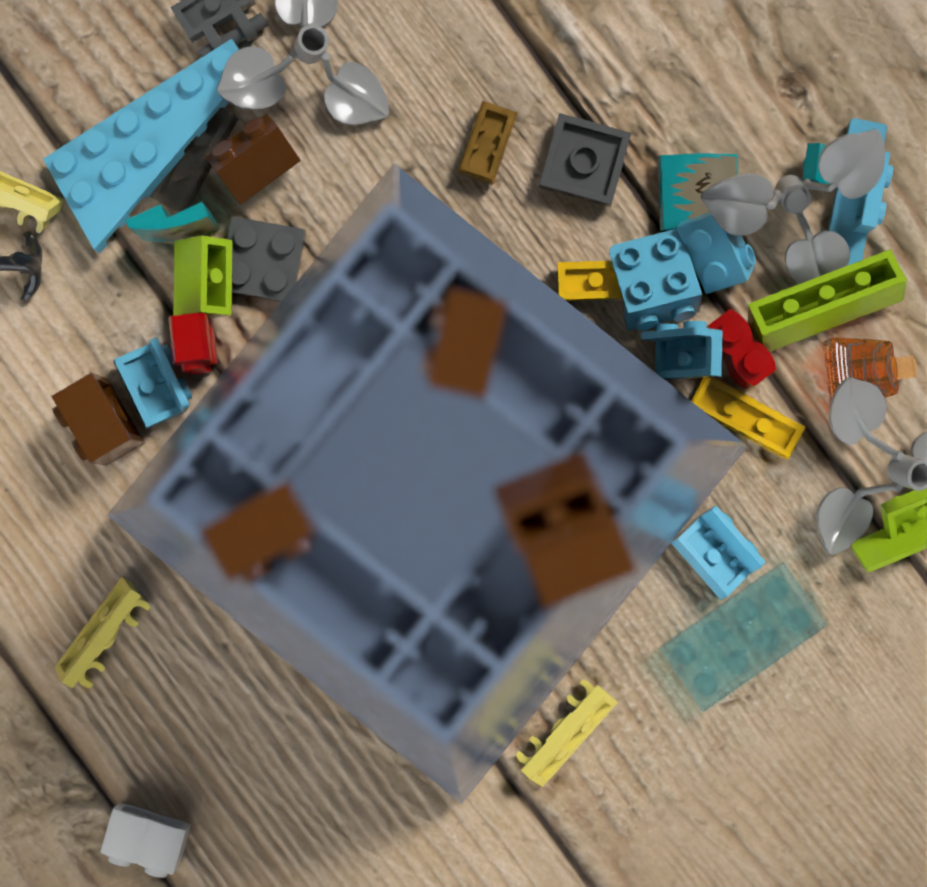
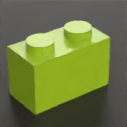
(203, 276)

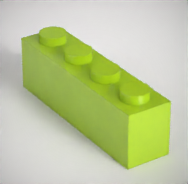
(827, 301)

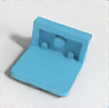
(655, 280)

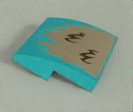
(684, 179)
(160, 226)

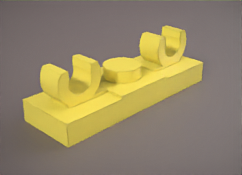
(29, 201)
(99, 634)
(567, 734)

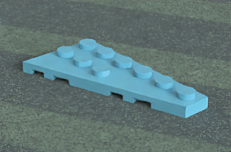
(135, 148)

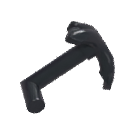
(26, 264)

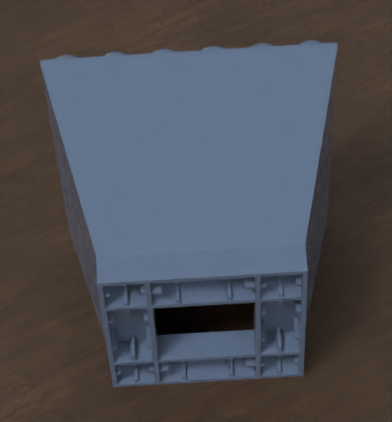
(413, 584)

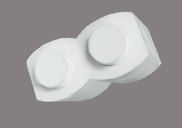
(145, 839)

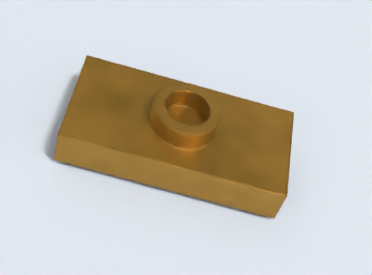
(487, 142)

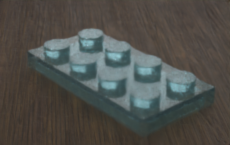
(742, 636)

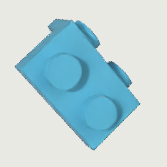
(716, 254)
(686, 350)
(153, 384)
(718, 551)

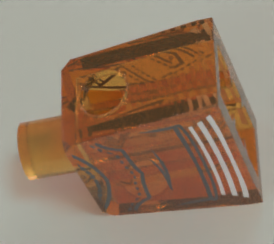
(866, 361)

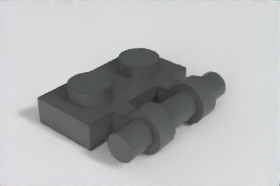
(203, 16)

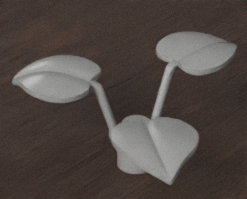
(254, 82)
(848, 163)
(853, 413)

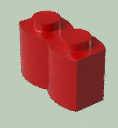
(193, 343)
(744, 358)

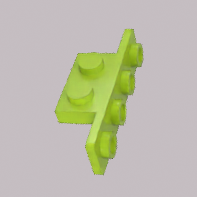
(902, 534)

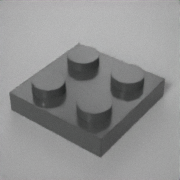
(584, 160)
(264, 258)

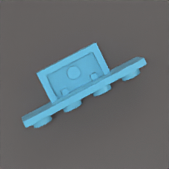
(860, 215)

